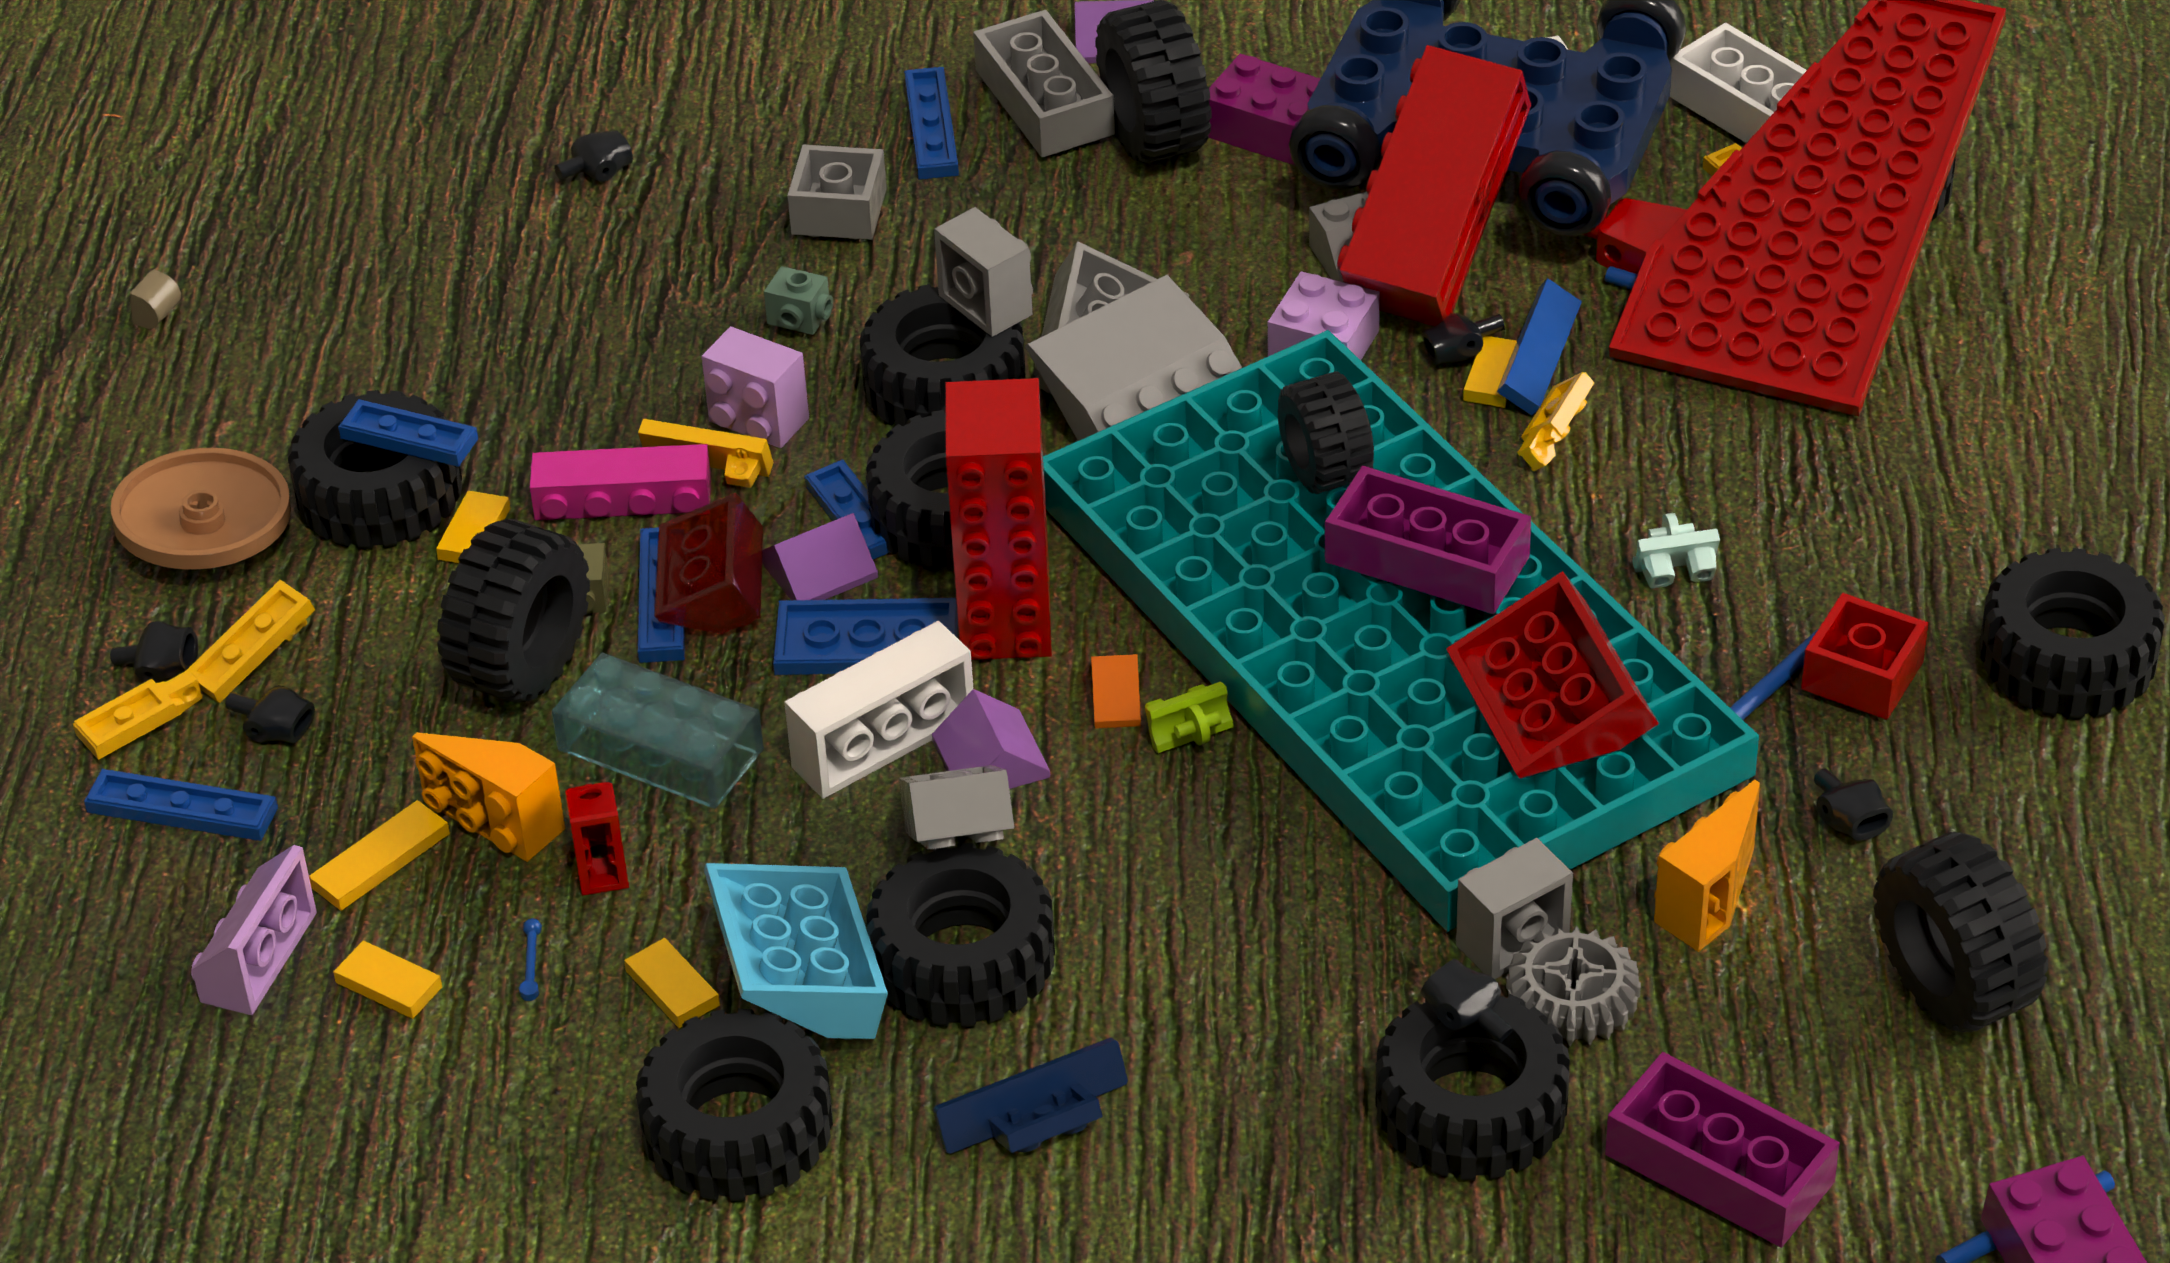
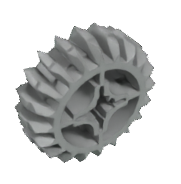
(1603, 978)

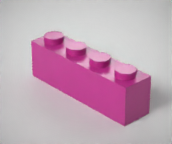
(620, 482)

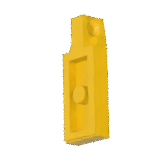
(1553, 419)
(136, 713)

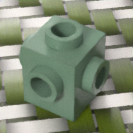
(797, 300)

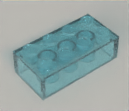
(658, 730)

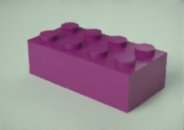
(1258, 106)
(1427, 539)
(1722, 1149)
(2057, 1218)

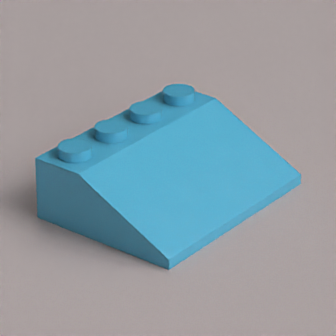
(800, 945)

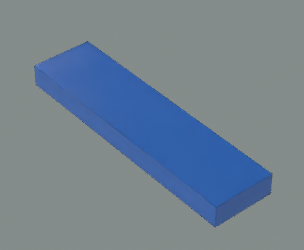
(931, 123)
(1539, 347)
(655, 639)
(181, 804)

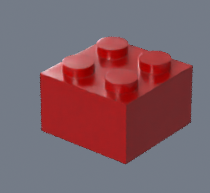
(1864, 655)

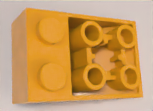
(492, 790)
(1706, 871)

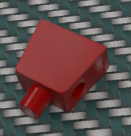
(1629, 232)
(592, 823)

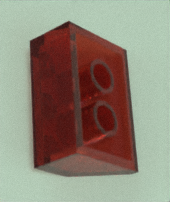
(710, 567)

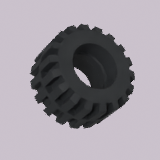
(1325, 431)

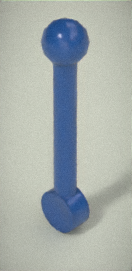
(529, 988)

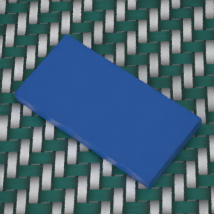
(840, 633)

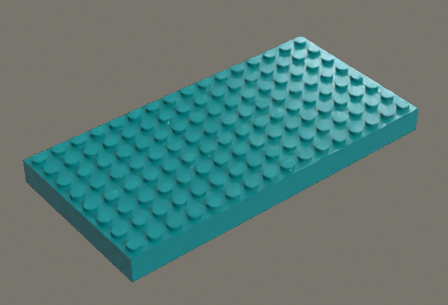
(1355, 671)

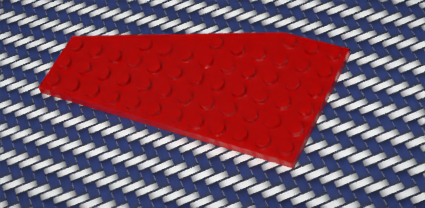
(1815, 225)

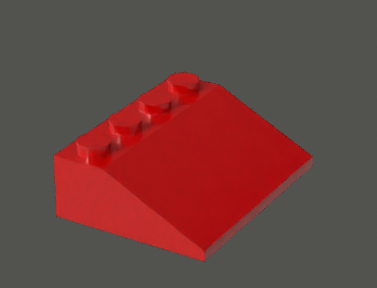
(1551, 681)

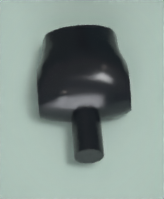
(597, 155)
(1459, 337)
(161, 652)
(275, 716)
(1852, 806)
(1465, 997)

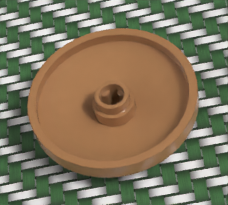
(200, 508)

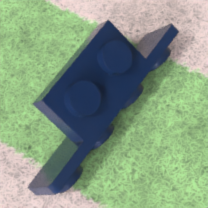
(1034, 1103)

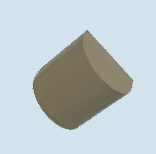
(153, 299)

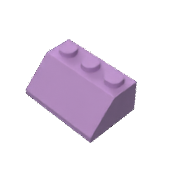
(256, 935)

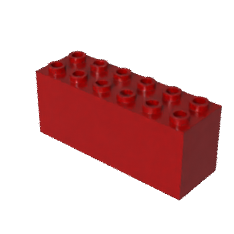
(1436, 183)
(998, 517)

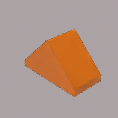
(1116, 691)

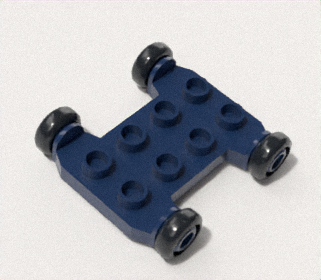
(1585, 116)

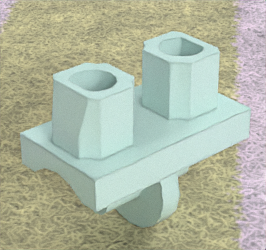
(1676, 546)

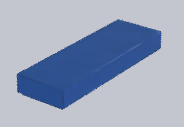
(408, 432)
(841, 494)

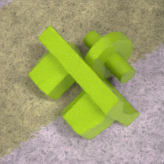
(1188, 717)

